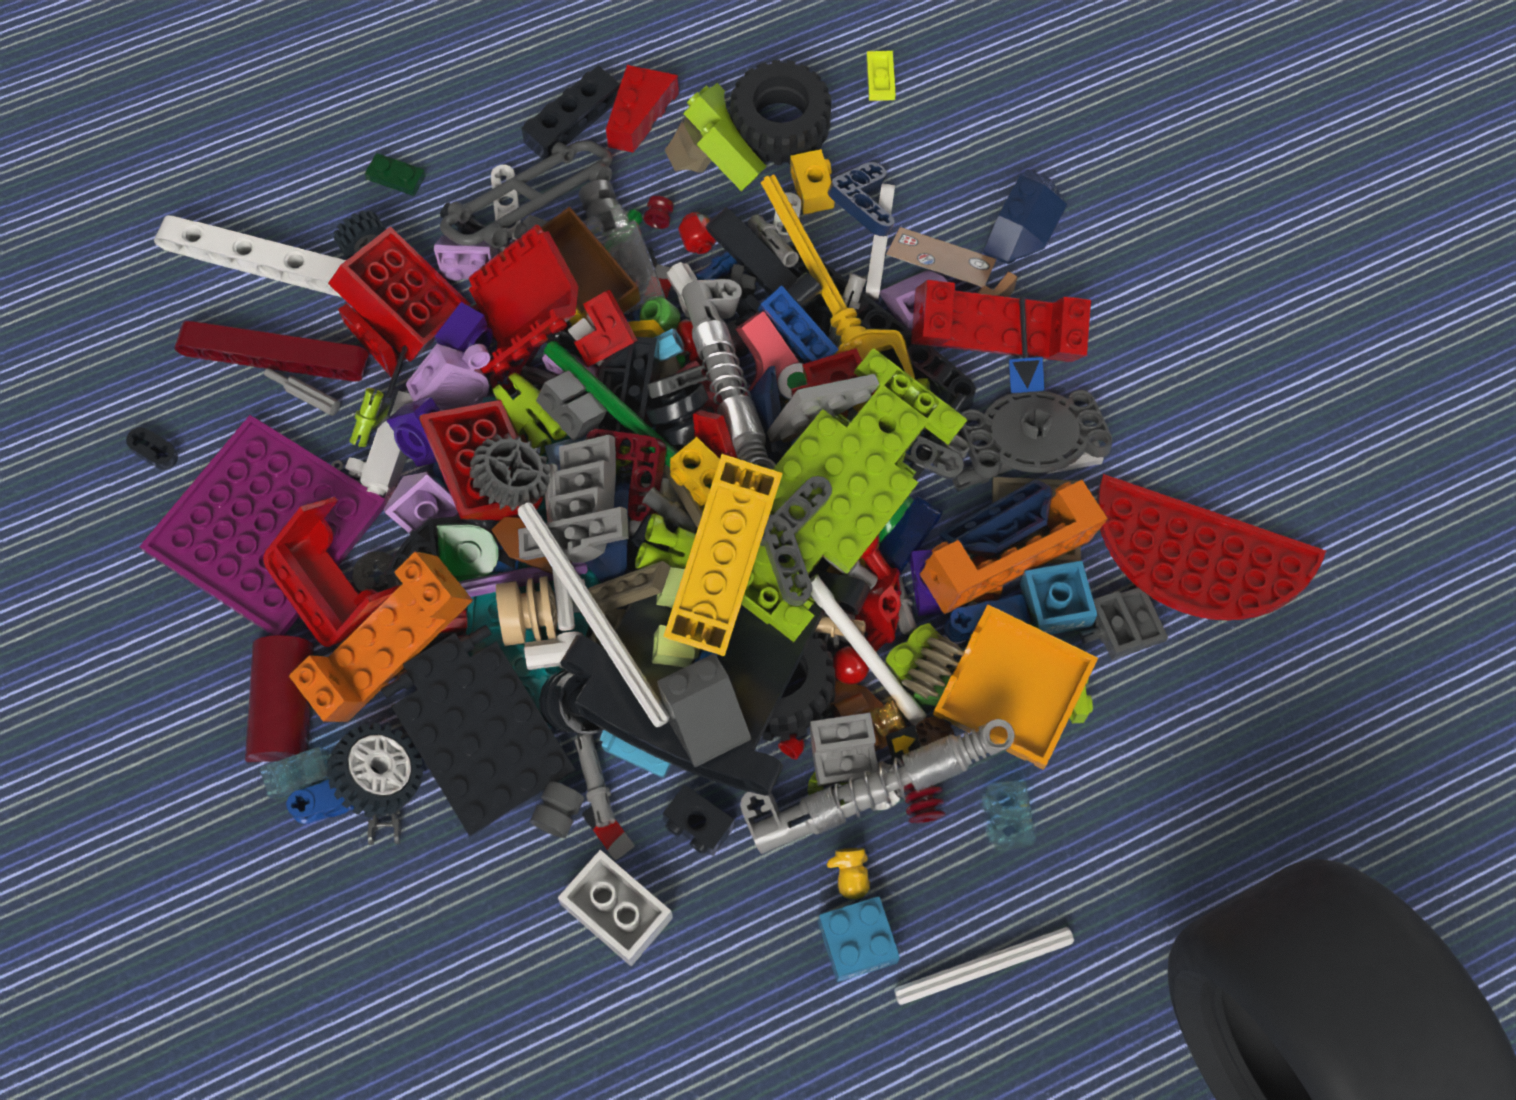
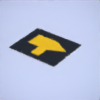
(902, 742)

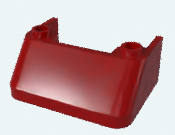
(313, 579)

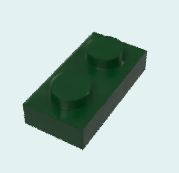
(395, 174)

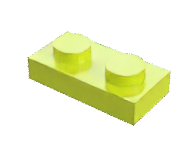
(880, 75)

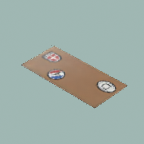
(941, 257)

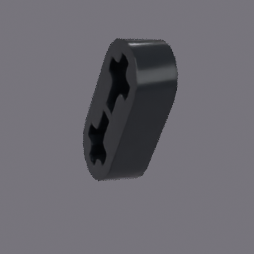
(149, 453)

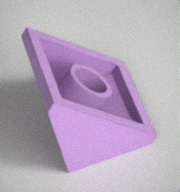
(419, 498)

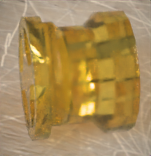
(890, 717)

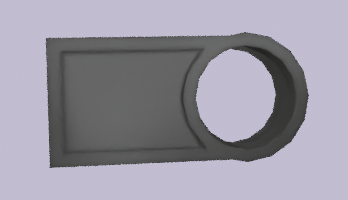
(676, 381)

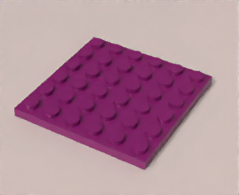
(239, 508)

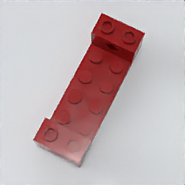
(993, 323)

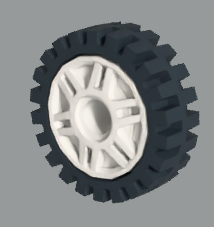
(360, 785)

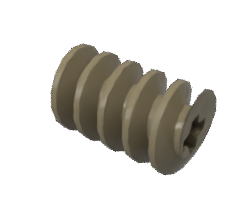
(933, 666)

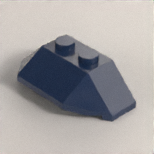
(1026, 218)
(767, 404)
(1003, 521)
(614, 559)

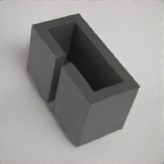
(573, 415)

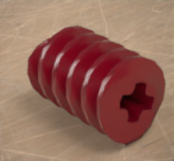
(923, 804)

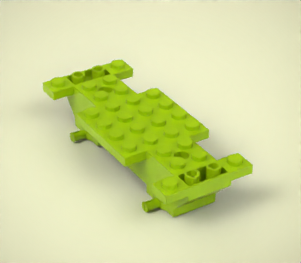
(865, 480)

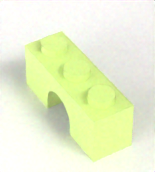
(664, 649)

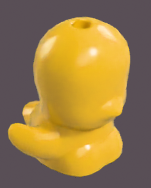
(853, 876)

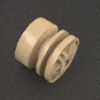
(526, 610)

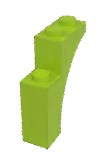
(721, 138)

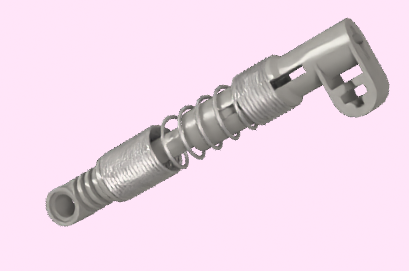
(707, 305)
(920, 767)

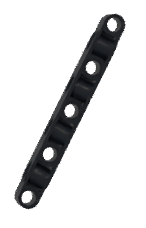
(941, 373)

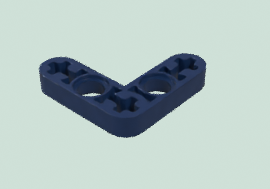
(869, 177)

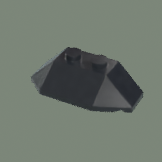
(626, 376)

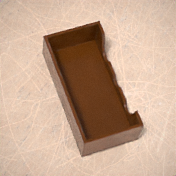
(590, 263)

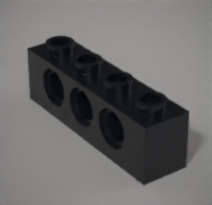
(571, 112)

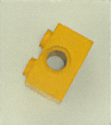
(808, 168)

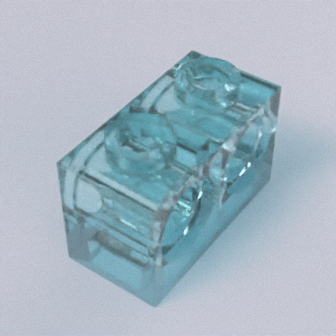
(295, 773)
(1016, 815)

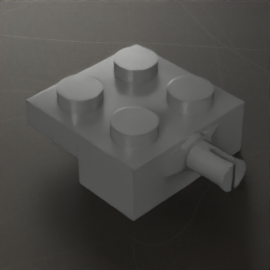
(1125, 623)

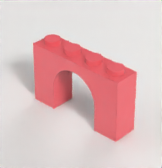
(766, 347)

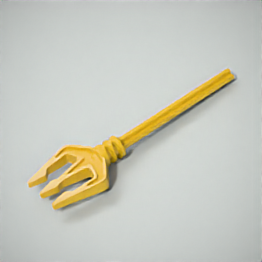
(843, 317)

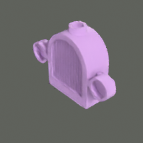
(451, 377)

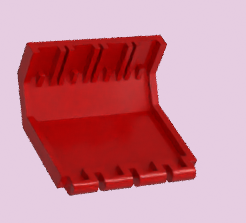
(524, 296)

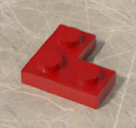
(612, 330)

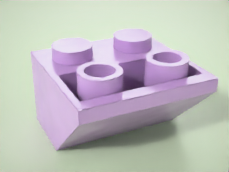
(461, 261)
(901, 296)

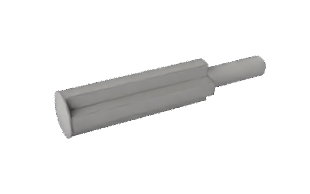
(306, 392)

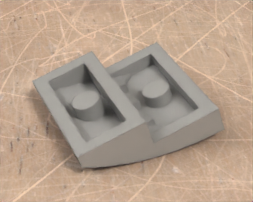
(843, 748)

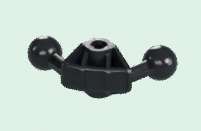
(423, 540)

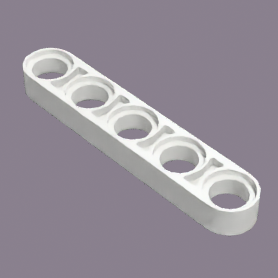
(879, 247)

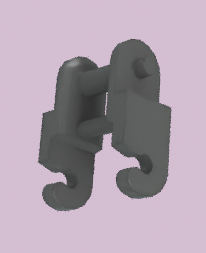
(373, 826)

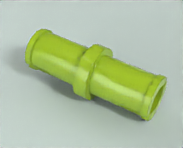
(366, 417)

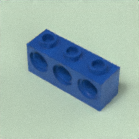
(797, 327)

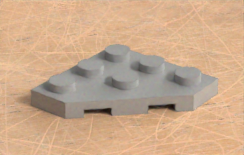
(809, 401)

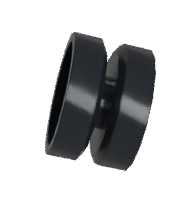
(676, 411)

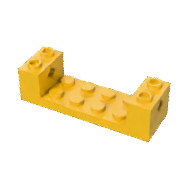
(722, 555)

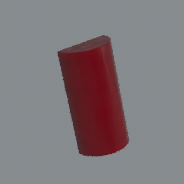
(276, 708)

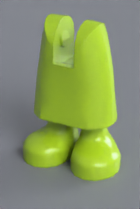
(527, 413)
(678, 542)

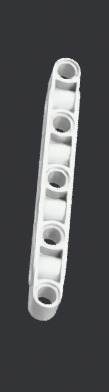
(265, 256)

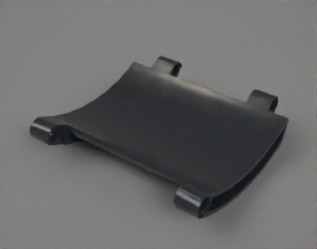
(756, 660)

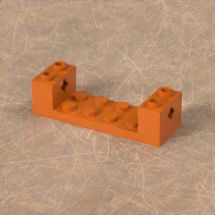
(955, 579)
(385, 641)

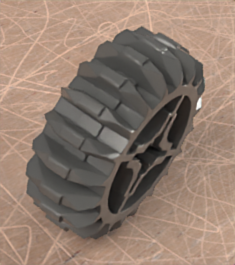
(492, 475)

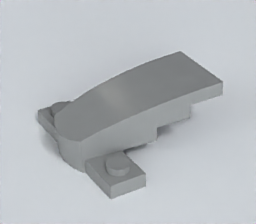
(583, 503)

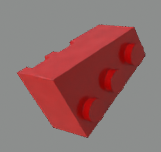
(638, 105)

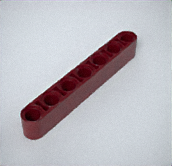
(271, 351)

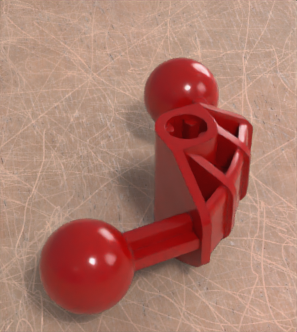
(879, 614)

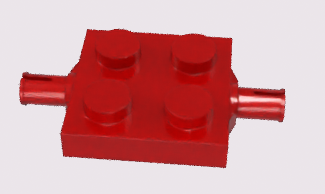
(831, 369)

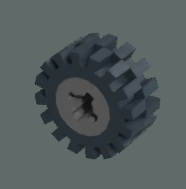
(357, 232)

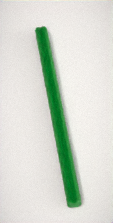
(607, 398)

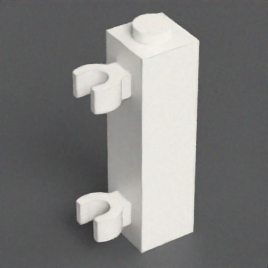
(385, 458)

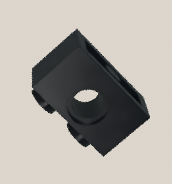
(690, 804)

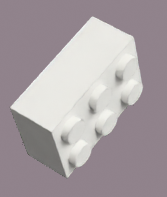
(615, 907)

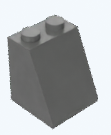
(703, 710)

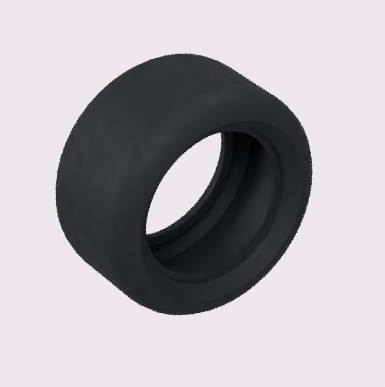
(1332, 995)

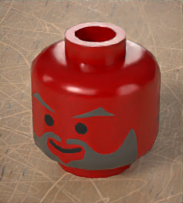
(694, 234)

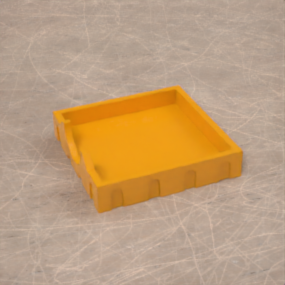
(1016, 677)

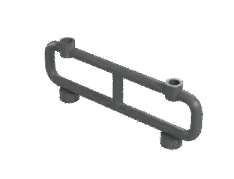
(495, 233)

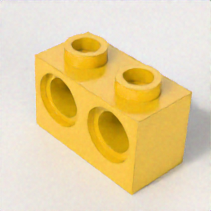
(695, 479)

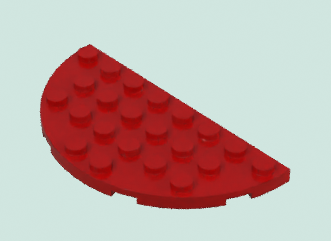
(1200, 557)

